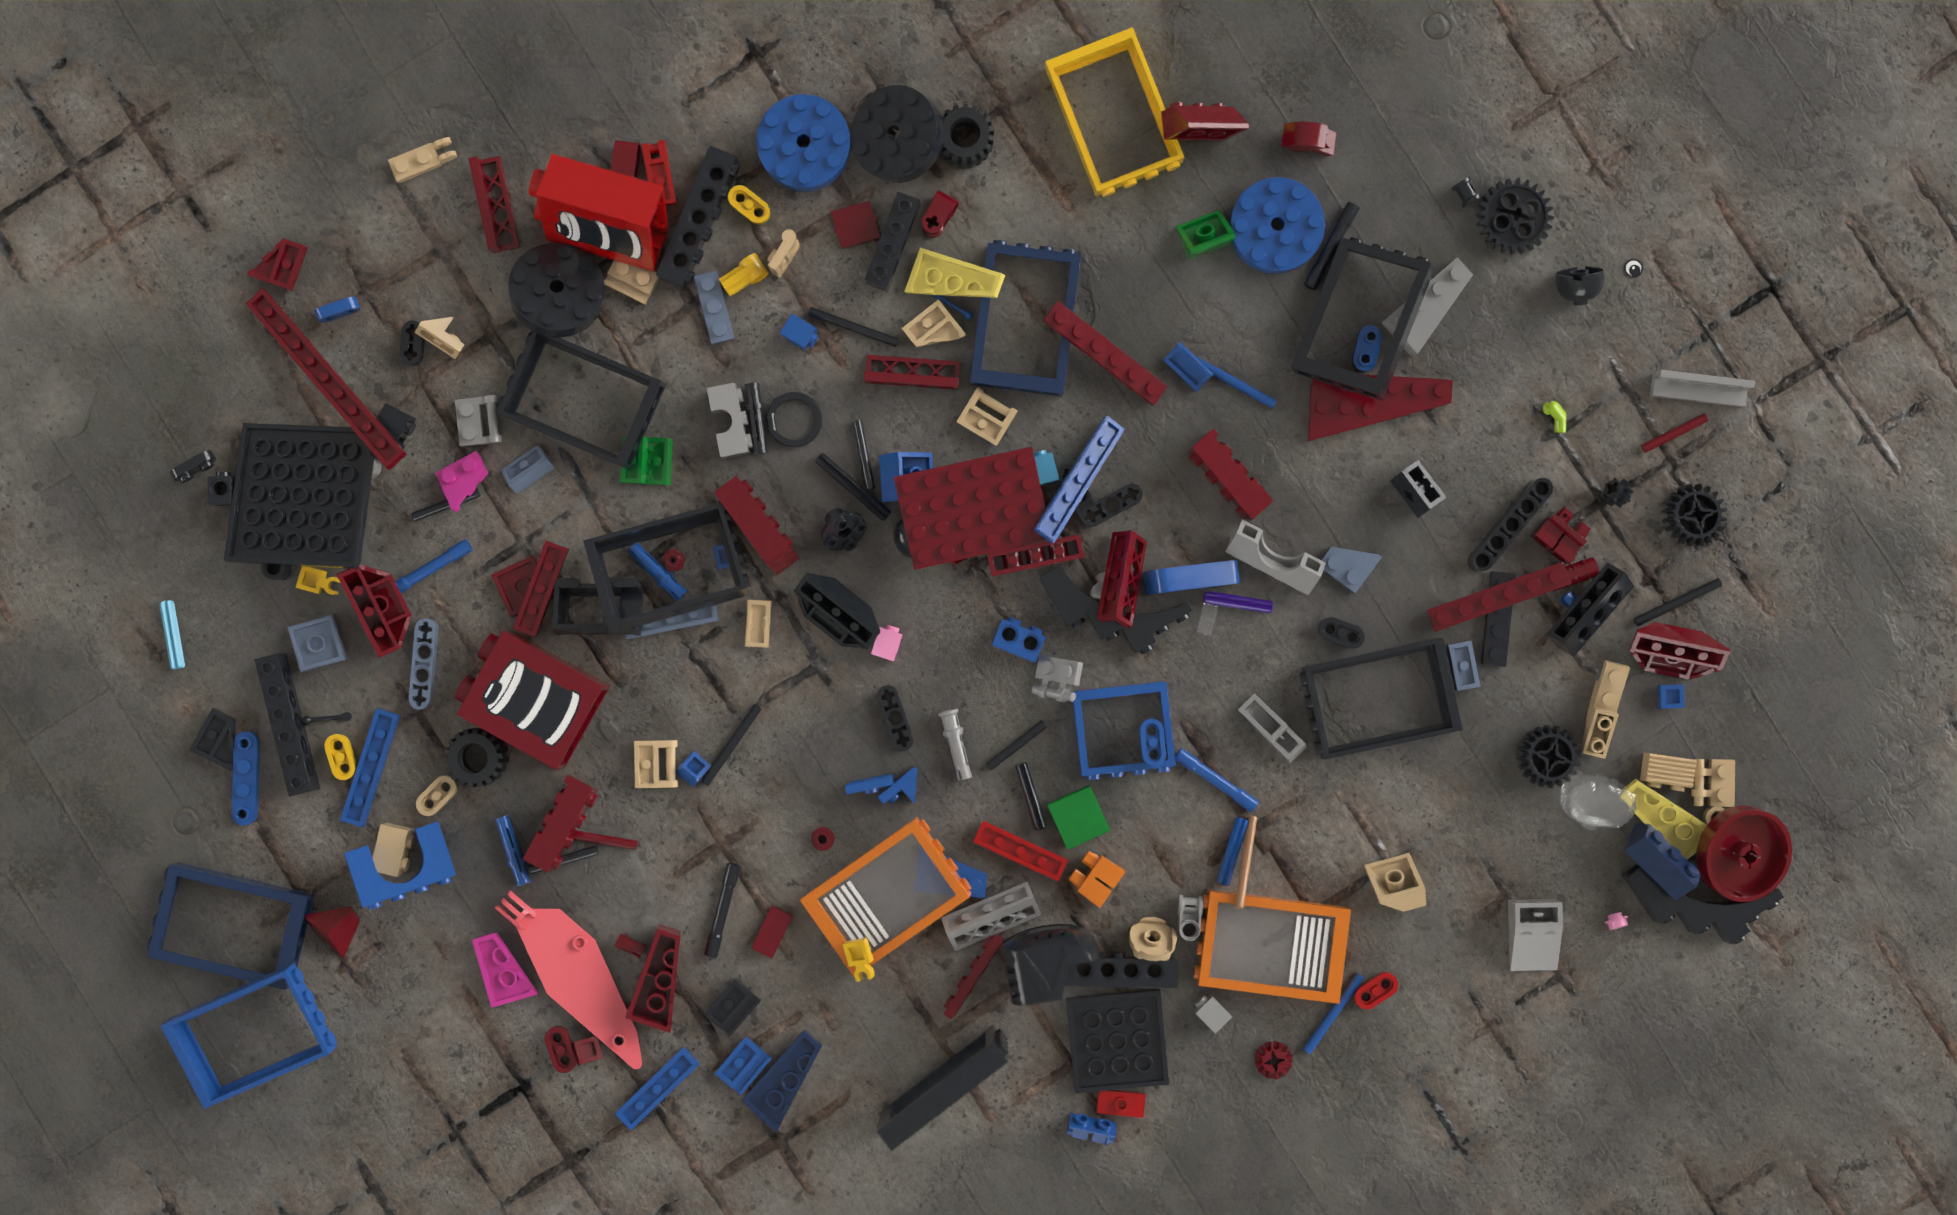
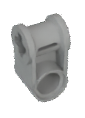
(1189, 914)

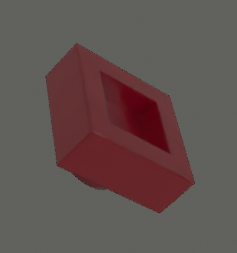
(587, 1050)

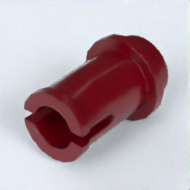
(630, 945)

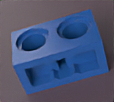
(1016, 646)

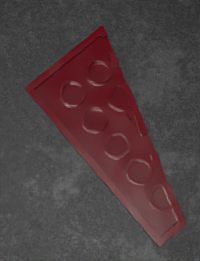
(1341, 410)

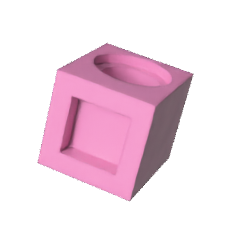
(887, 643)

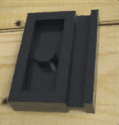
(732, 1007)

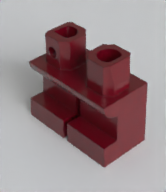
(1559, 537)

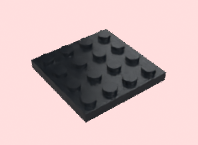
(1117, 1041)

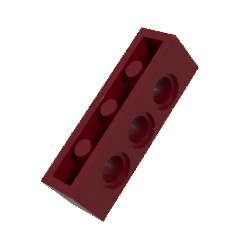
(1035, 555)

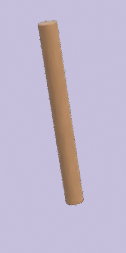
(1245, 862)

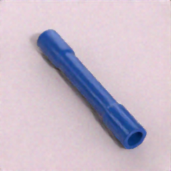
(452, 554)
(1238, 795)

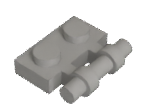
(1057, 670)

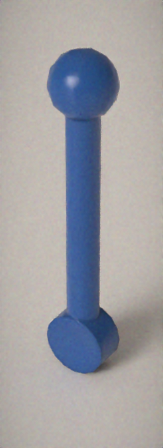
(967, 314)

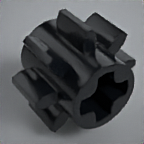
(1617, 492)

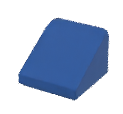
(693, 769)

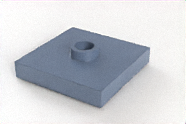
(317, 643)

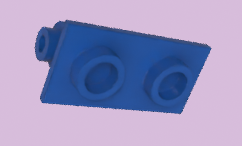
(1102, 1130)

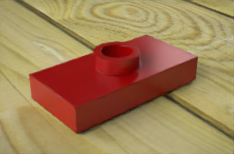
(1121, 1103)

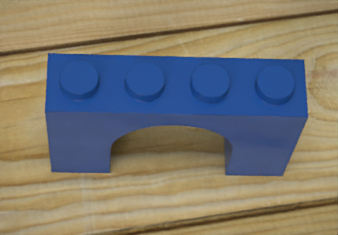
(373, 889)

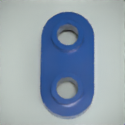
(1366, 347)
(1152, 742)

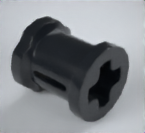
(1466, 191)

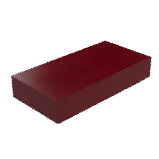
(772, 931)

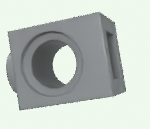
(1211, 1012)

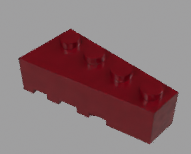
(756, 525)
(560, 824)

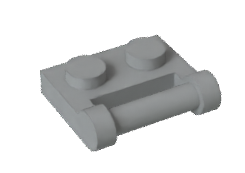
(471, 424)

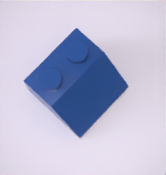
(900, 464)

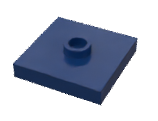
(871, 784)

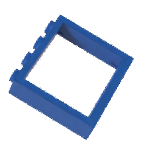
(1118, 770)

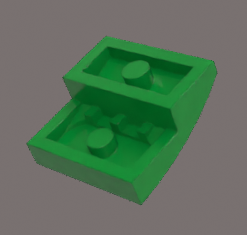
(651, 463)
(1078, 817)

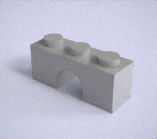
(735, 440)

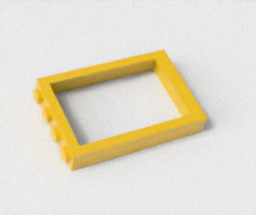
(1091, 54)

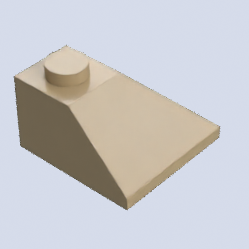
(1397, 883)

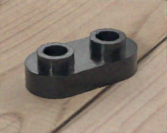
(185, 471)
(1340, 632)

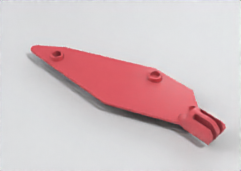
(575, 974)

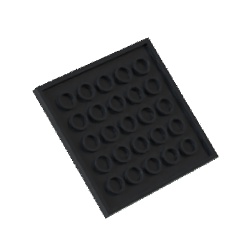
(299, 496)

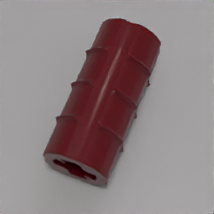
(1581, 571)

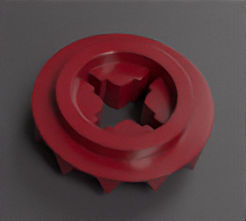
(1264, 1054)

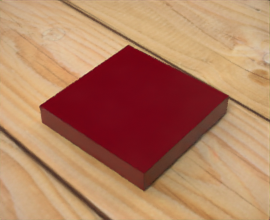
(514, 582)

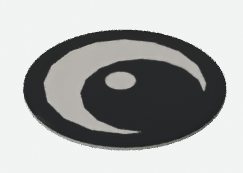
(1633, 268)

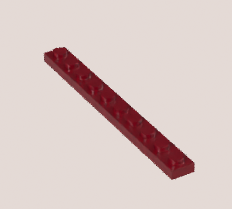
(326, 379)

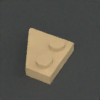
(933, 327)

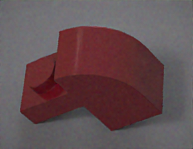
(1308, 136)

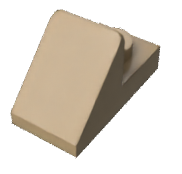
(435, 333)

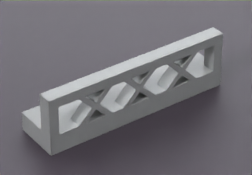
(1700, 388)
(989, 913)

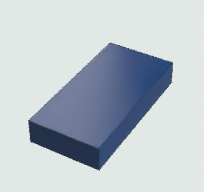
(1188, 366)

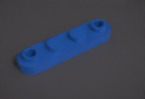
(245, 778)

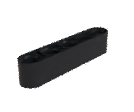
(1520, 520)

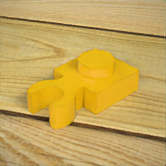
(315, 580)
(859, 955)

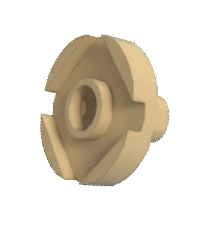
(1150, 950)

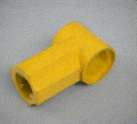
(748, 272)

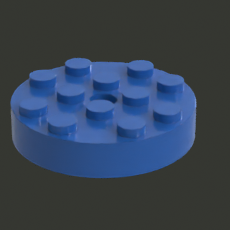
(793, 121)
(1296, 212)

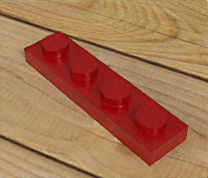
(1020, 850)

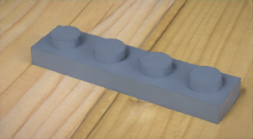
(685, 620)

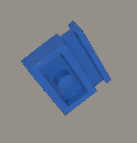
(743, 1065)

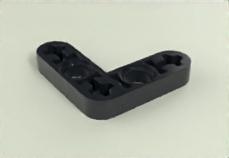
(1090, 504)

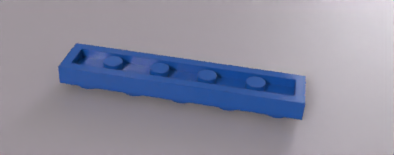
(370, 767)

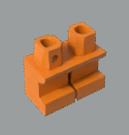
(1101, 868)

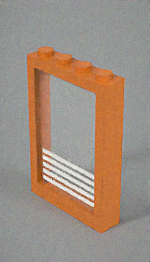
(888, 892)
(1272, 946)

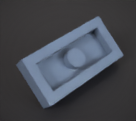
(1463, 665)

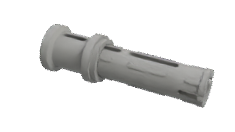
(953, 733)

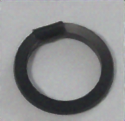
(771, 421)

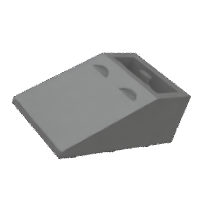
(1534, 934)

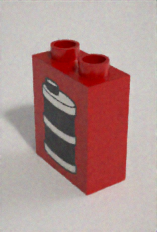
(601, 211)

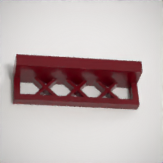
(485, 205)
(908, 379)
(1119, 576)

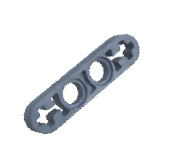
(428, 664)

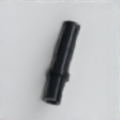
(753, 390)

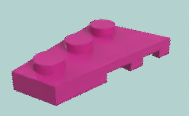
(500, 971)

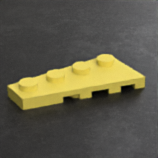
(951, 277)
(1675, 824)

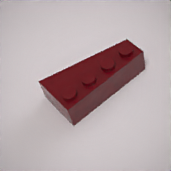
(1229, 476)
(655, 988)

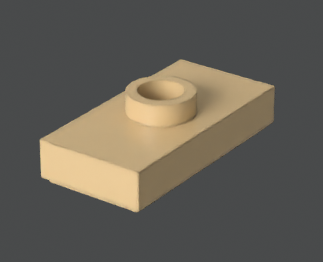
(758, 623)

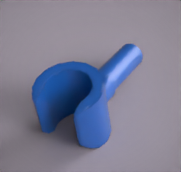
(1568, 598)

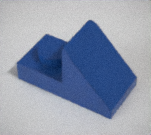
(906, 783)

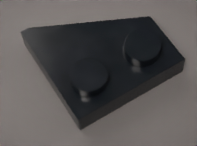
(216, 739)

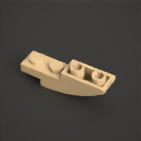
(1603, 709)

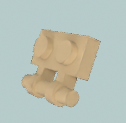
(1720, 783)

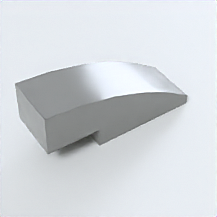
(1272, 728)

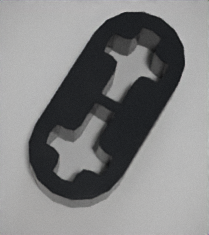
(406, 344)

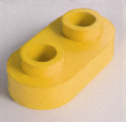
(749, 205)
(338, 758)

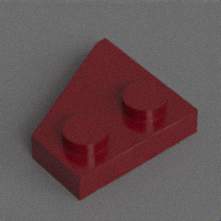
(281, 265)

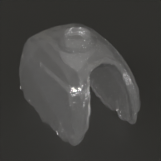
(1596, 801)

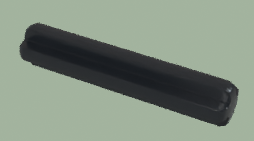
(1030, 796)

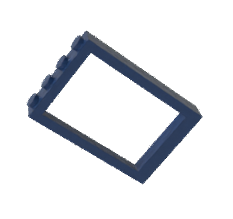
(1014, 381)
(293, 935)

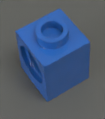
(799, 332)

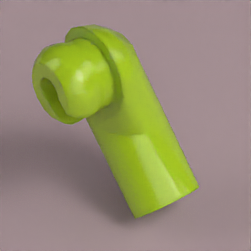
(1558, 414)

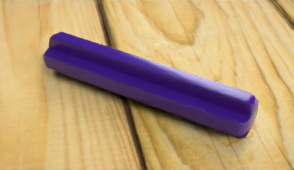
(1238, 602)

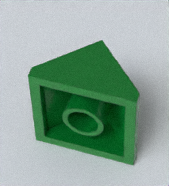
(1205, 234)

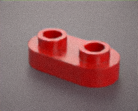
(1376, 992)

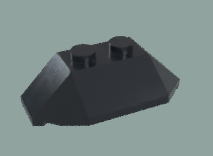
(837, 611)

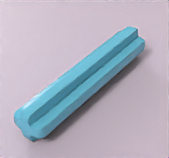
(172, 634)

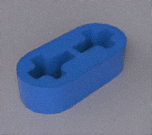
(337, 309)

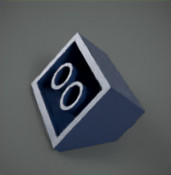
(1662, 860)

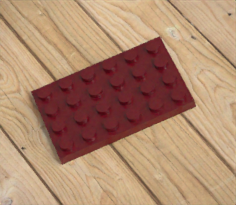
(971, 507)

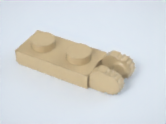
(420, 160)

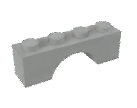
(1298, 572)

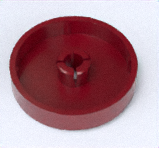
(1744, 853)

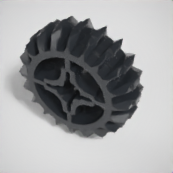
(1693, 505)
(1552, 748)

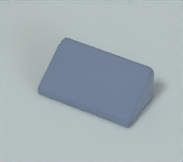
(527, 469)

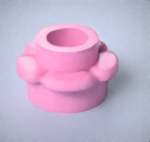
(1616, 921)

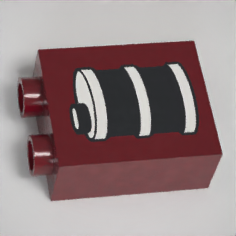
(530, 698)

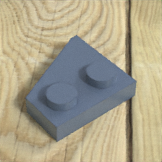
(1349, 566)

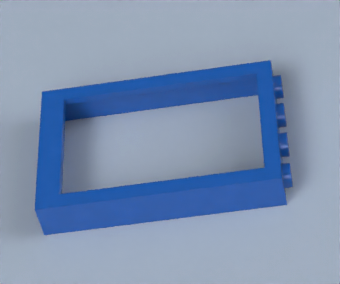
(196, 1064)

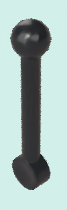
(346, 716)

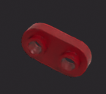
(561, 1048)

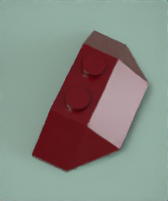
(377, 606)
(1677, 651)

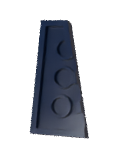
(779, 1085)

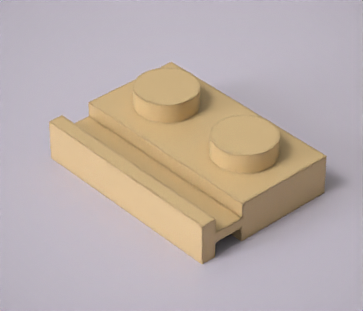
(631, 281)

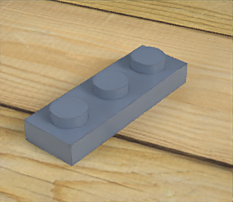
(714, 307)

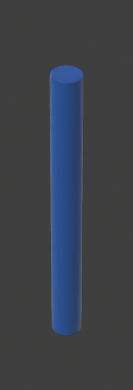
(1240, 385)
(1333, 1013)

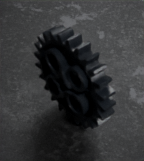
(1520, 195)

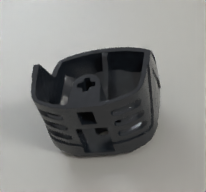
(1041, 959)

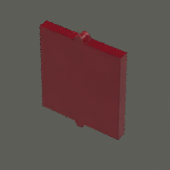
(855, 224)

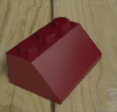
(1201, 122)

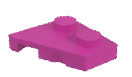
(461, 478)

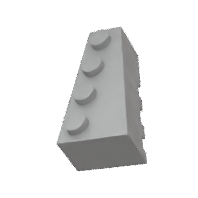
(1437, 300)

